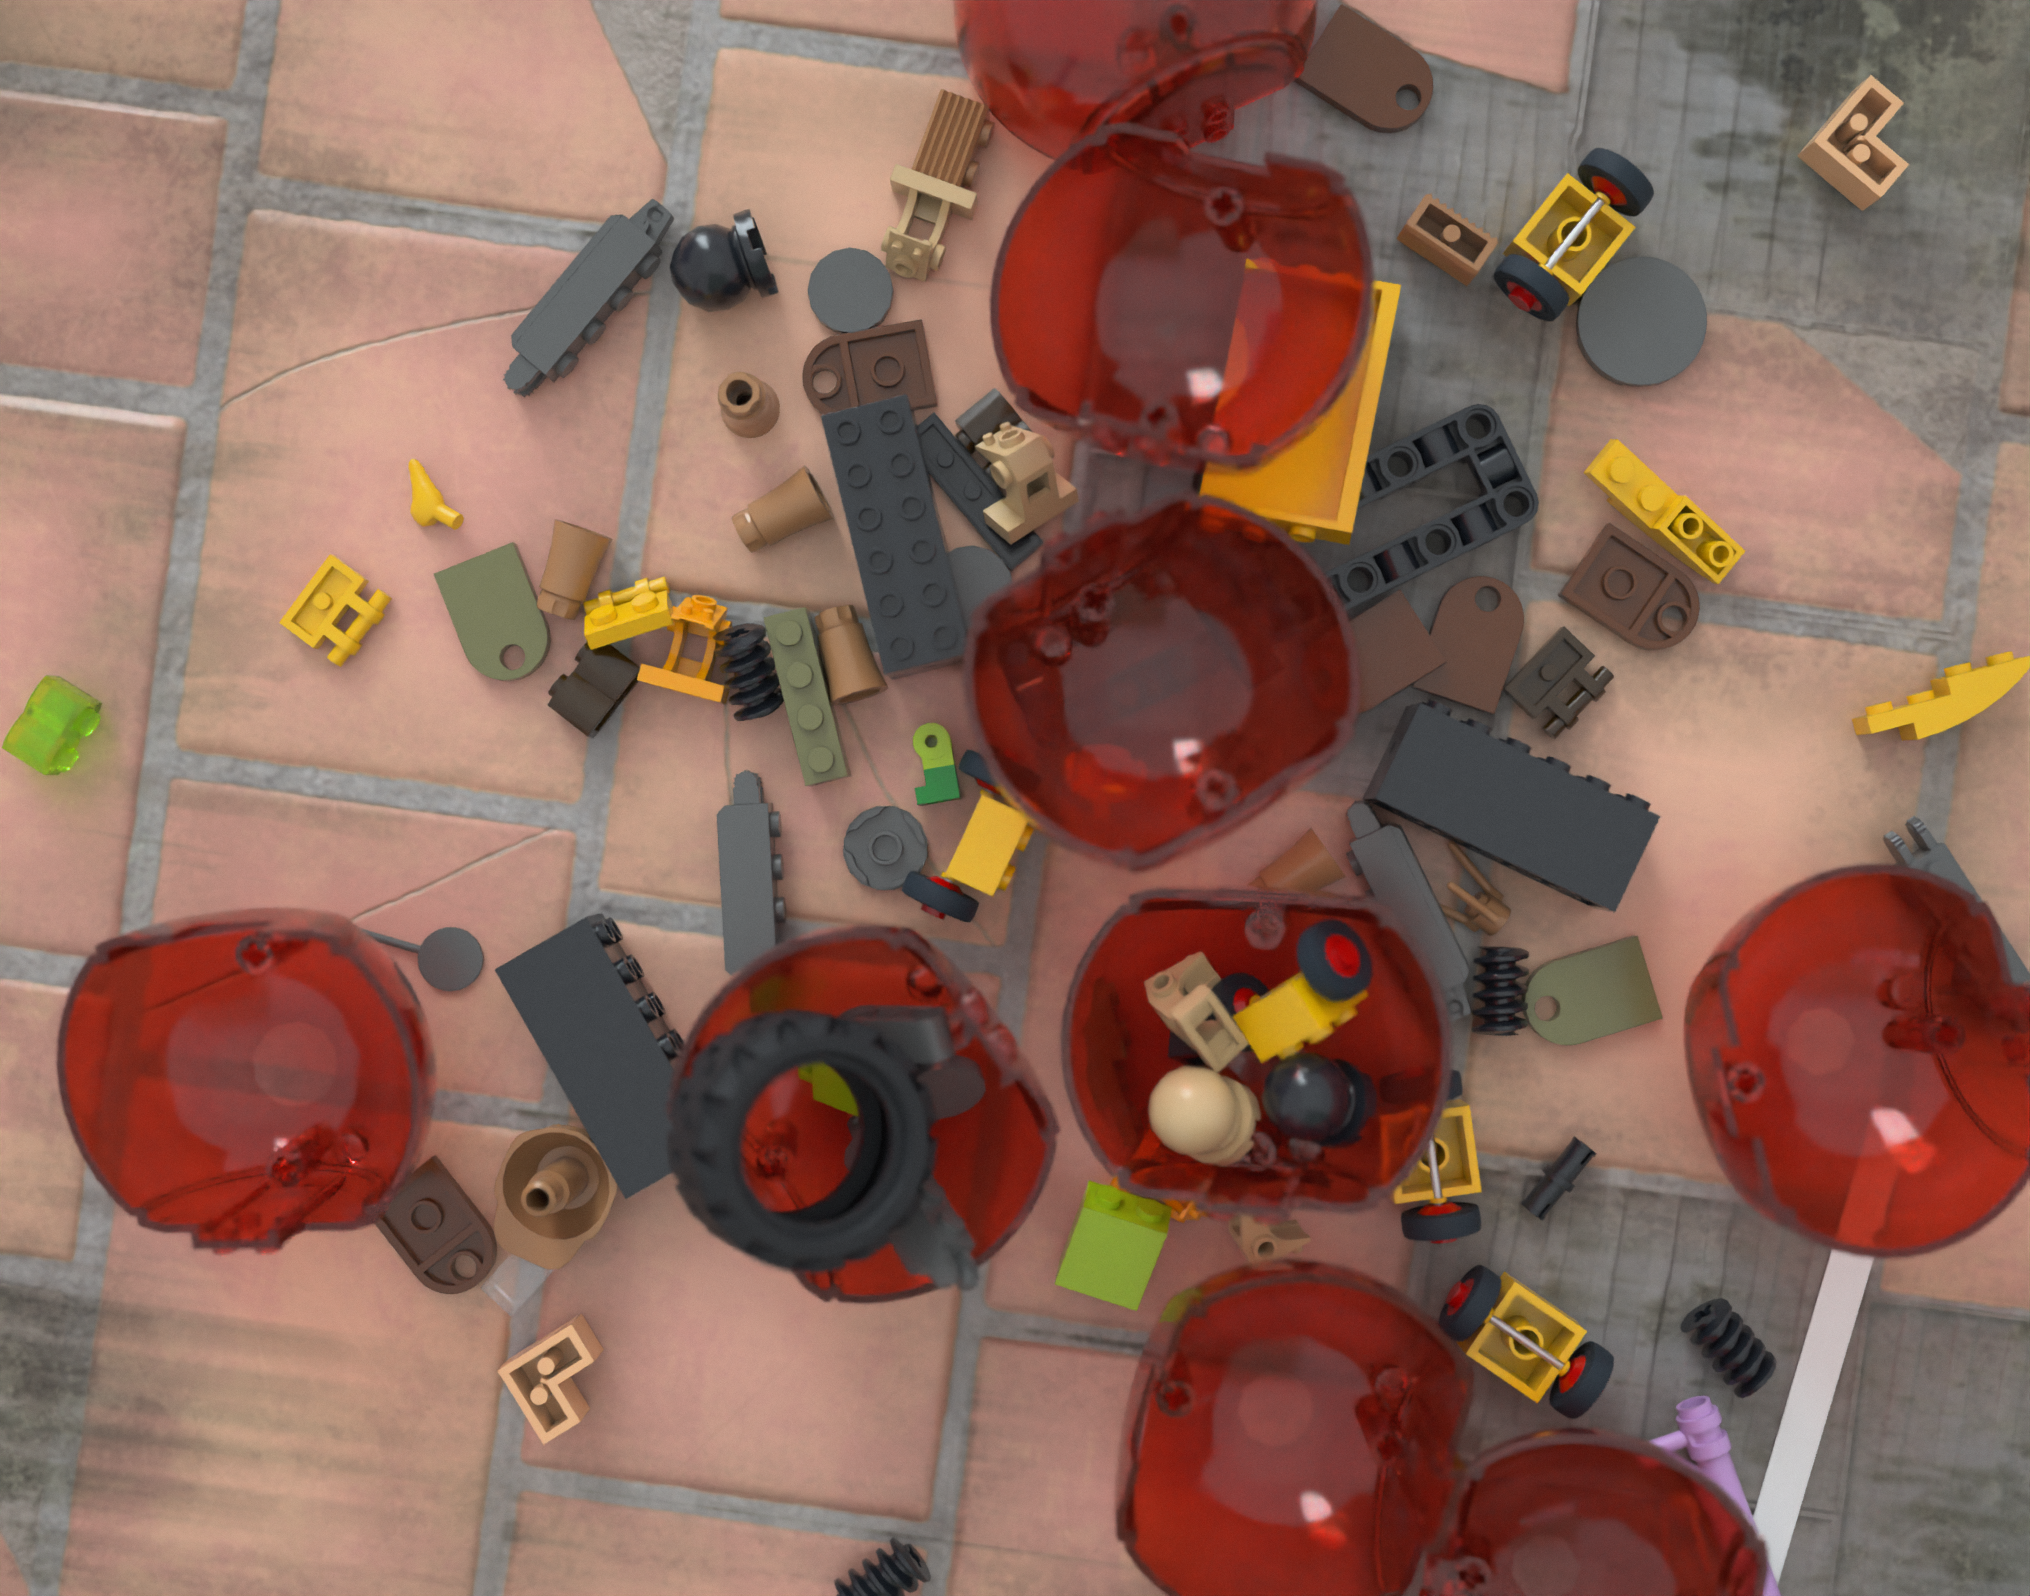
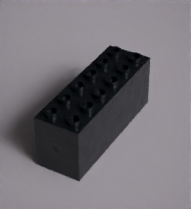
(897, 536)
(1512, 805)
(602, 1043)

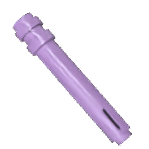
(1710, 1448)

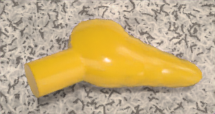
(428, 501)

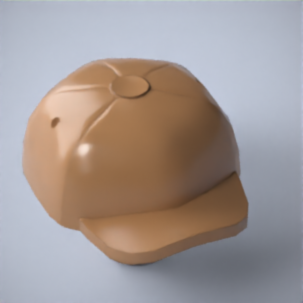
(551, 1195)

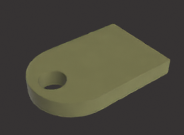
(494, 610)
(1593, 993)

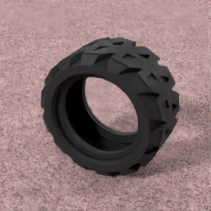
(890, 1160)

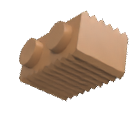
(953, 139)
(1447, 239)

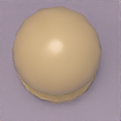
(1204, 1115)

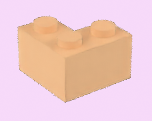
(1847, 145)
(543, 1381)

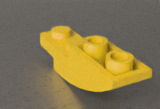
(1662, 514)
(1950, 702)

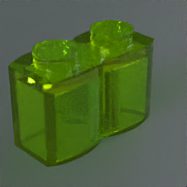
(52, 726)

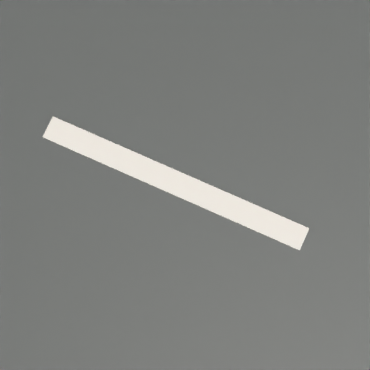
(1809, 1402)

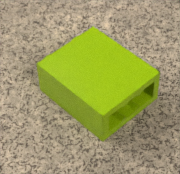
(1113, 1245)

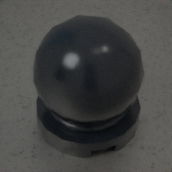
(720, 265)
(1319, 1099)

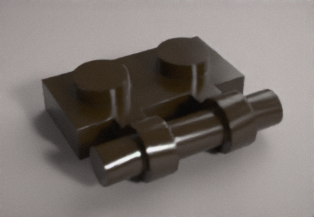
(1549, 673)

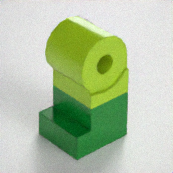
(936, 750)

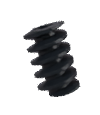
(751, 671)
(1501, 991)
(1733, 1343)
(890, 1577)

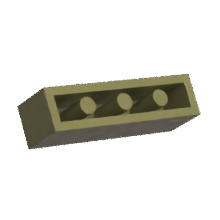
(807, 696)

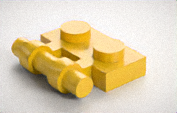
(326, 601)
(627, 612)

